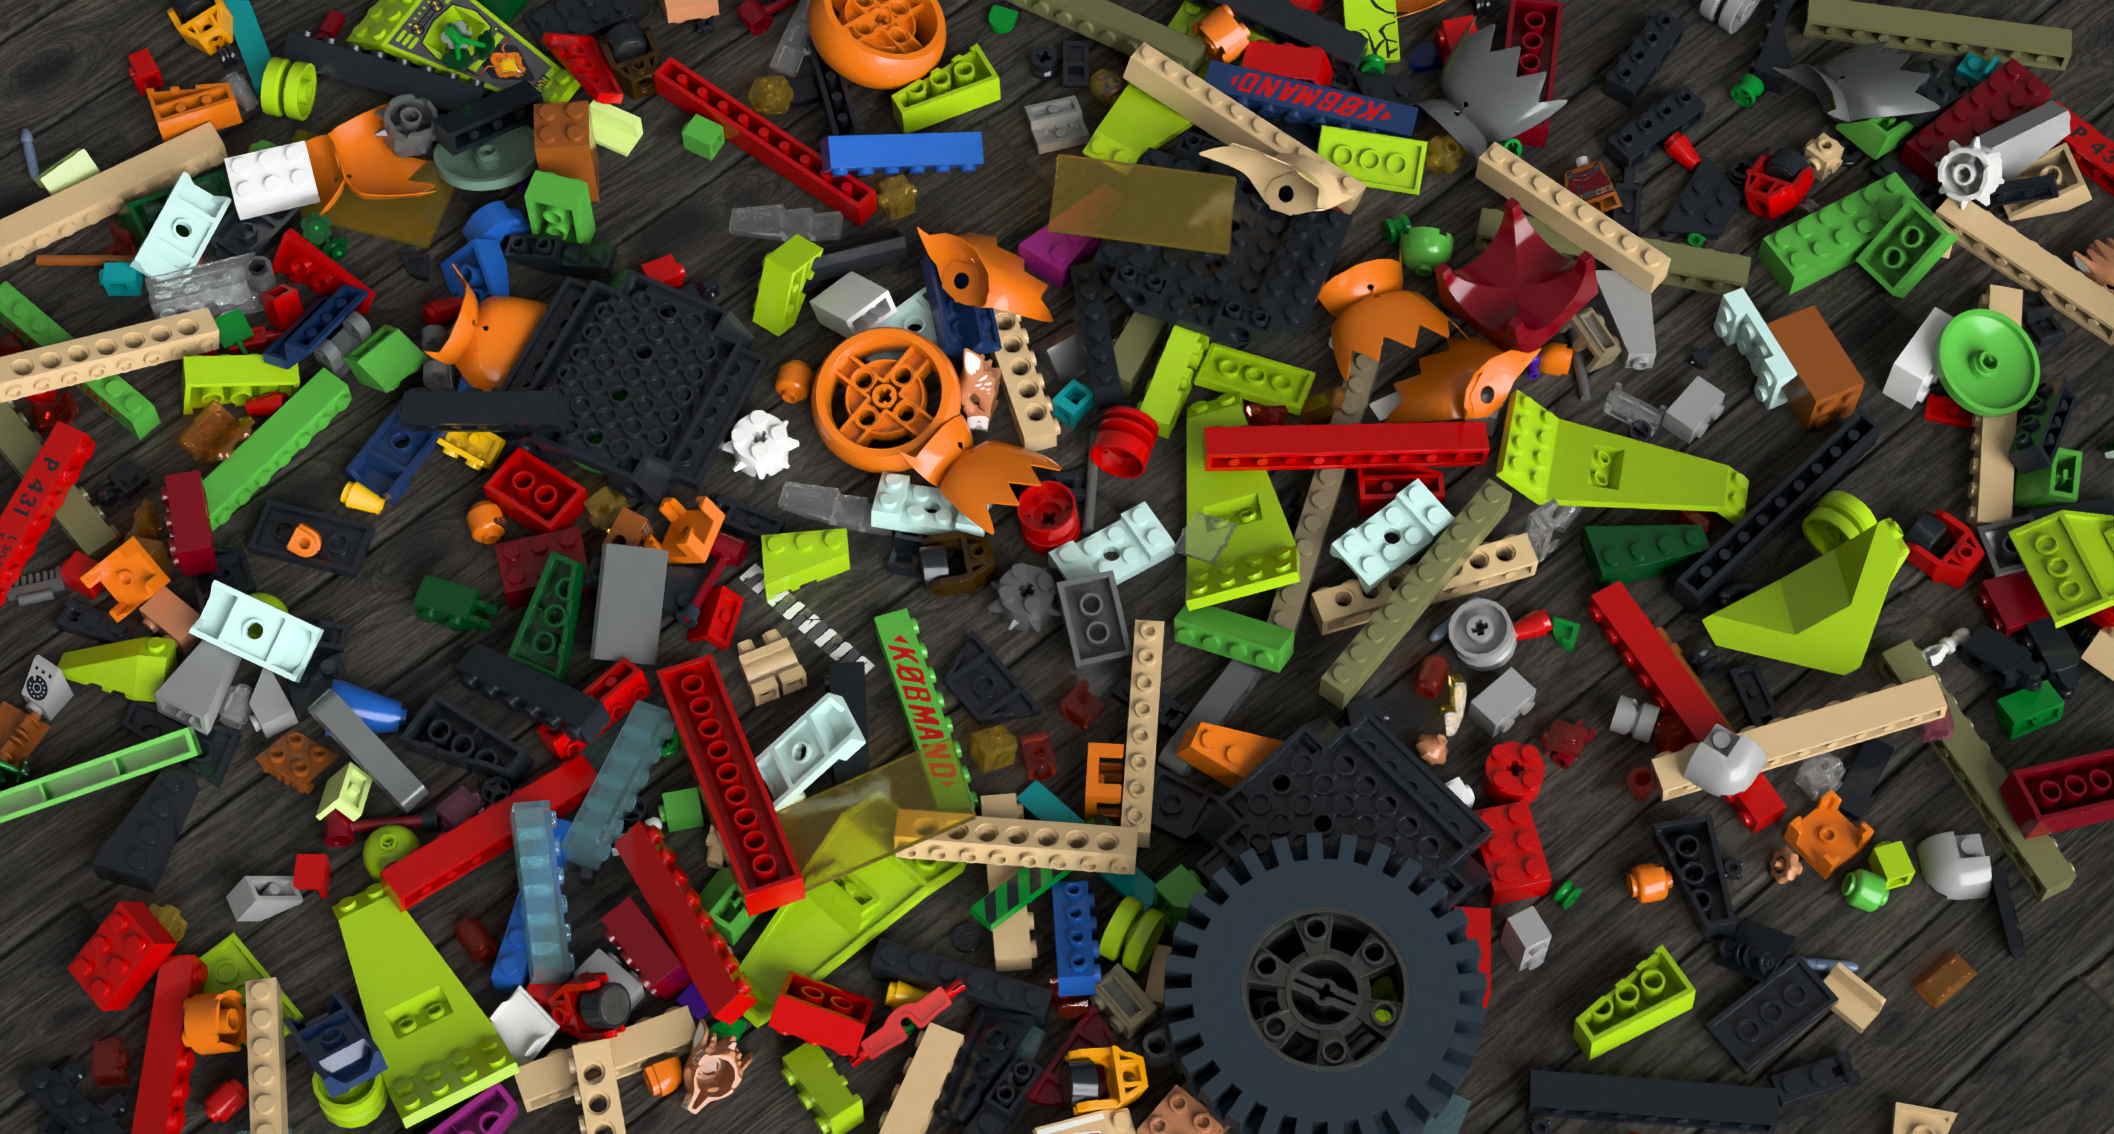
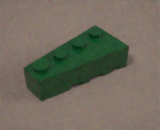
(1640, 551)
(551, 619)

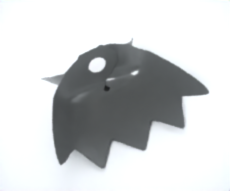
(1870, 87)
(1497, 99)

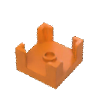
(690, 531)
(128, 576)
(1098, 774)
(1827, 836)

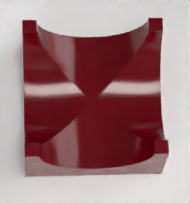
(1518, 286)

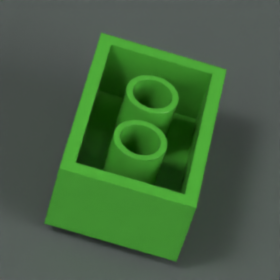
(560, 207)
(1907, 248)

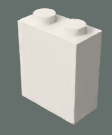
(853, 305)

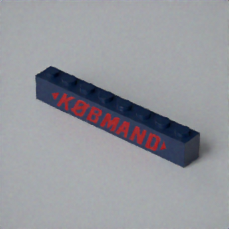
(1309, 102)

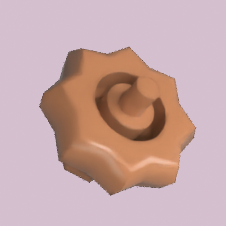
(1432, 748)
(1785, 865)

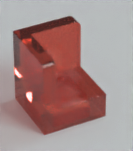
(1705, 518)
(1081, 706)

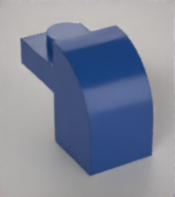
(495, 222)

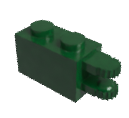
(452, 605)

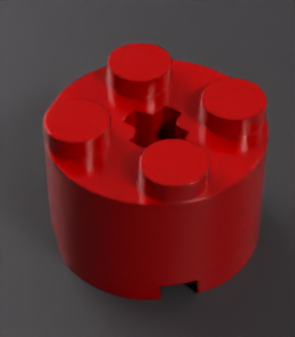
(1513, 773)

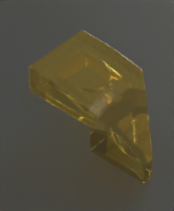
(1454, 712)

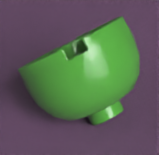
(1425, 249)

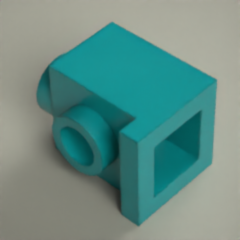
(121, 279)
(1073, 403)

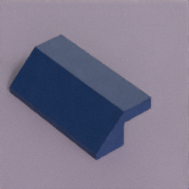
(958, 324)
(313, 327)

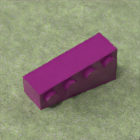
(1053, 252)
(485, 1114)

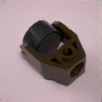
(626, 50)
(976, 560)

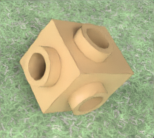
(1823, 156)

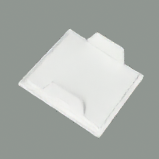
(523, 1025)

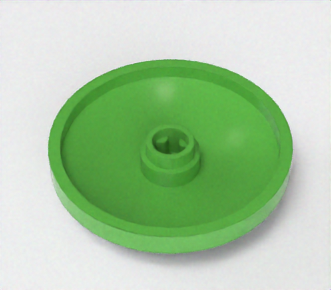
(1986, 363)

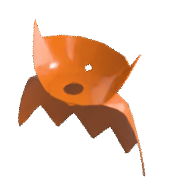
(365, 157)
(994, 274)
(1370, 315)
(490, 354)
(1449, 392)
(978, 473)

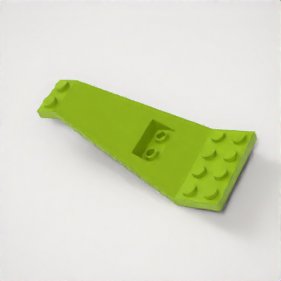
(1141, 120)
(1602, 469)
(1261, 548)
(2069, 562)
(836, 923)
(418, 1011)

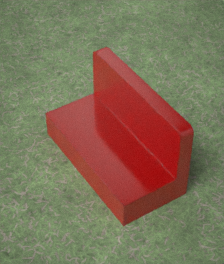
(717, 618)

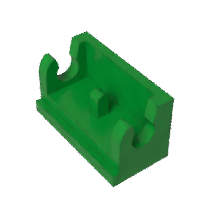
(2029, 710)

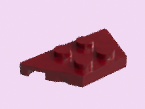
(1088, 1033)

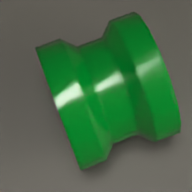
(1747, 90)
(1393, 228)

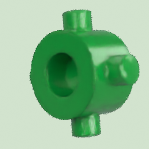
(1695, 240)

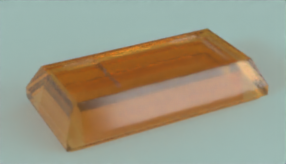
(1323, 404)
(1945, 980)

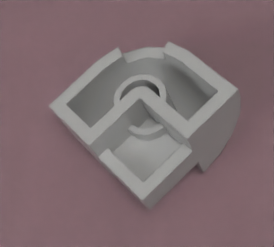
(1725, 763)
(1956, 865)

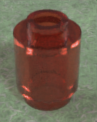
(1431, 676)
(1669, 735)
(476, 940)

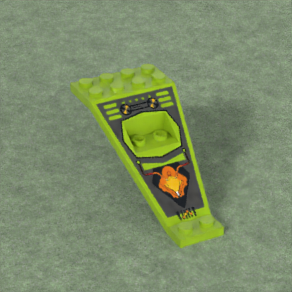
(414, 33)

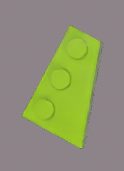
(782, 284)
(802, 558)
(822, 1089)

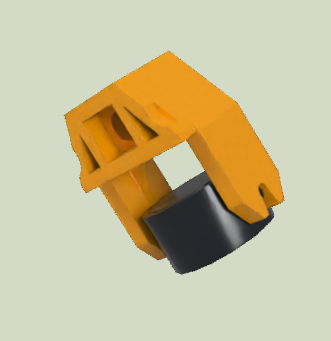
(194, 15)
(1079, 1079)

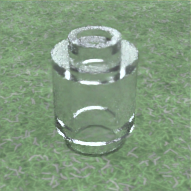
(236, 706)

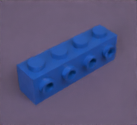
(1073, 938)

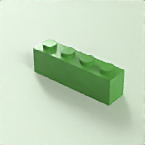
(1235, 636)

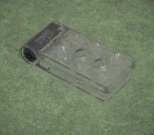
(215, 285)

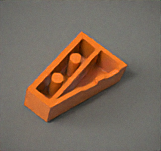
(187, 109)
(1224, 752)

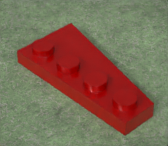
(586, 64)
(312, 267)

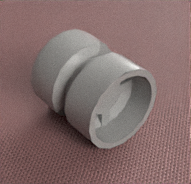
(1634, 718)

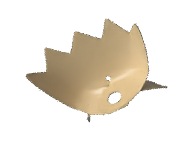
(1311, 181)

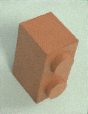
(171, 619)

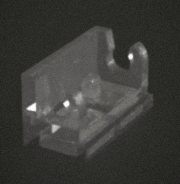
(1630, 409)
(1541, 527)

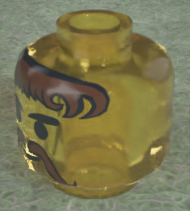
(1106, 87)

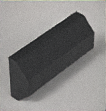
(859, 254)

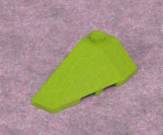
(128, 666)

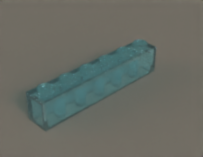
(617, 785)
(540, 892)

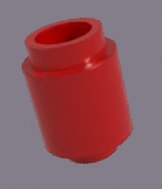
(225, 1101)

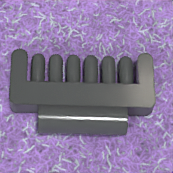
(37, 591)

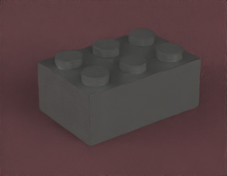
(1093, 620)

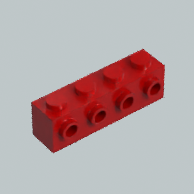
(618, 691)

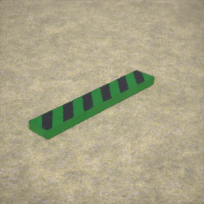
(1020, 889)

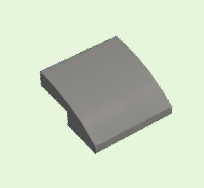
(1057, 124)

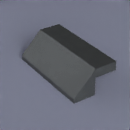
(629, 603)

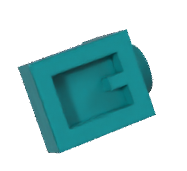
(1976, 69)

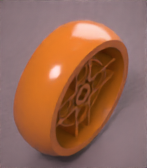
(876, 39)
(845, 366)

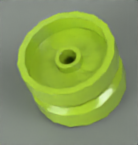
(288, 88)
(1836, 521)
(1132, 934)
(356, 1106)

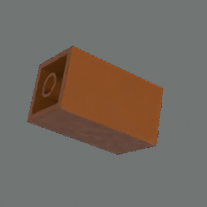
(567, 142)
(1826, 378)

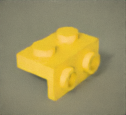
(478, 448)

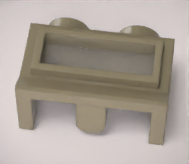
(1594, 336)
(1123, 1002)

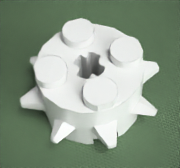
(1983, 176)
(760, 444)

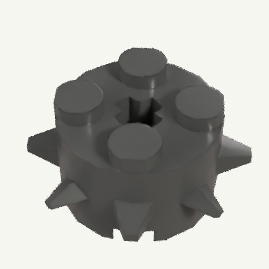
(408, 125)
(1025, 597)

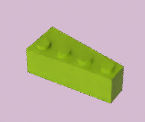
(947, 92)
(1174, 378)
(232, 379)
(1635, 1005)

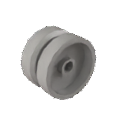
(1730, 13)
(1482, 635)

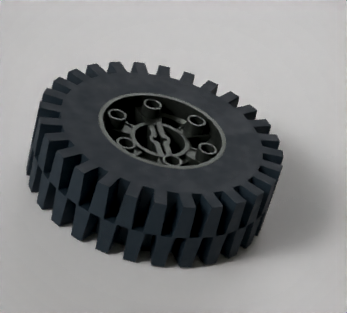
(1343, 894)

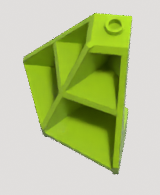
(1820, 611)

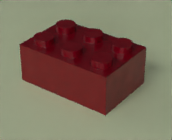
(189, 523)
(525, 559)
(646, 950)

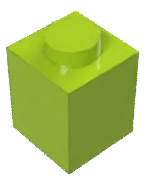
(1892, 863)

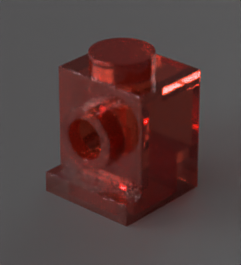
(1031, 749)
(110, 1063)

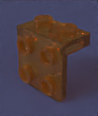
(214, 434)
(146, 530)

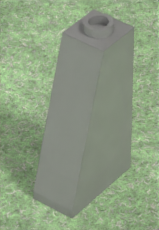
(2027, 137)
(1628, 317)
(198, 687)

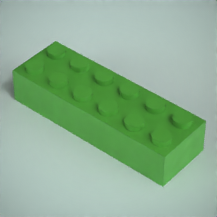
(1832, 235)

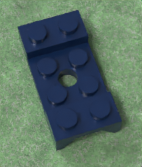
(386, 467)
(347, 1058)

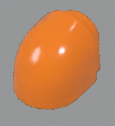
(1555, 359)
(305, 541)
(663, 1076)

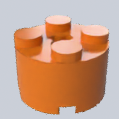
(1222, 35)
(214, 1022)

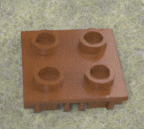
(19, 733)
(296, 760)

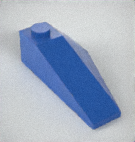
(482, 267)

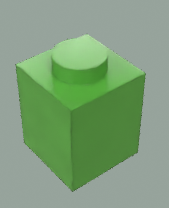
(703, 136)
(681, 809)

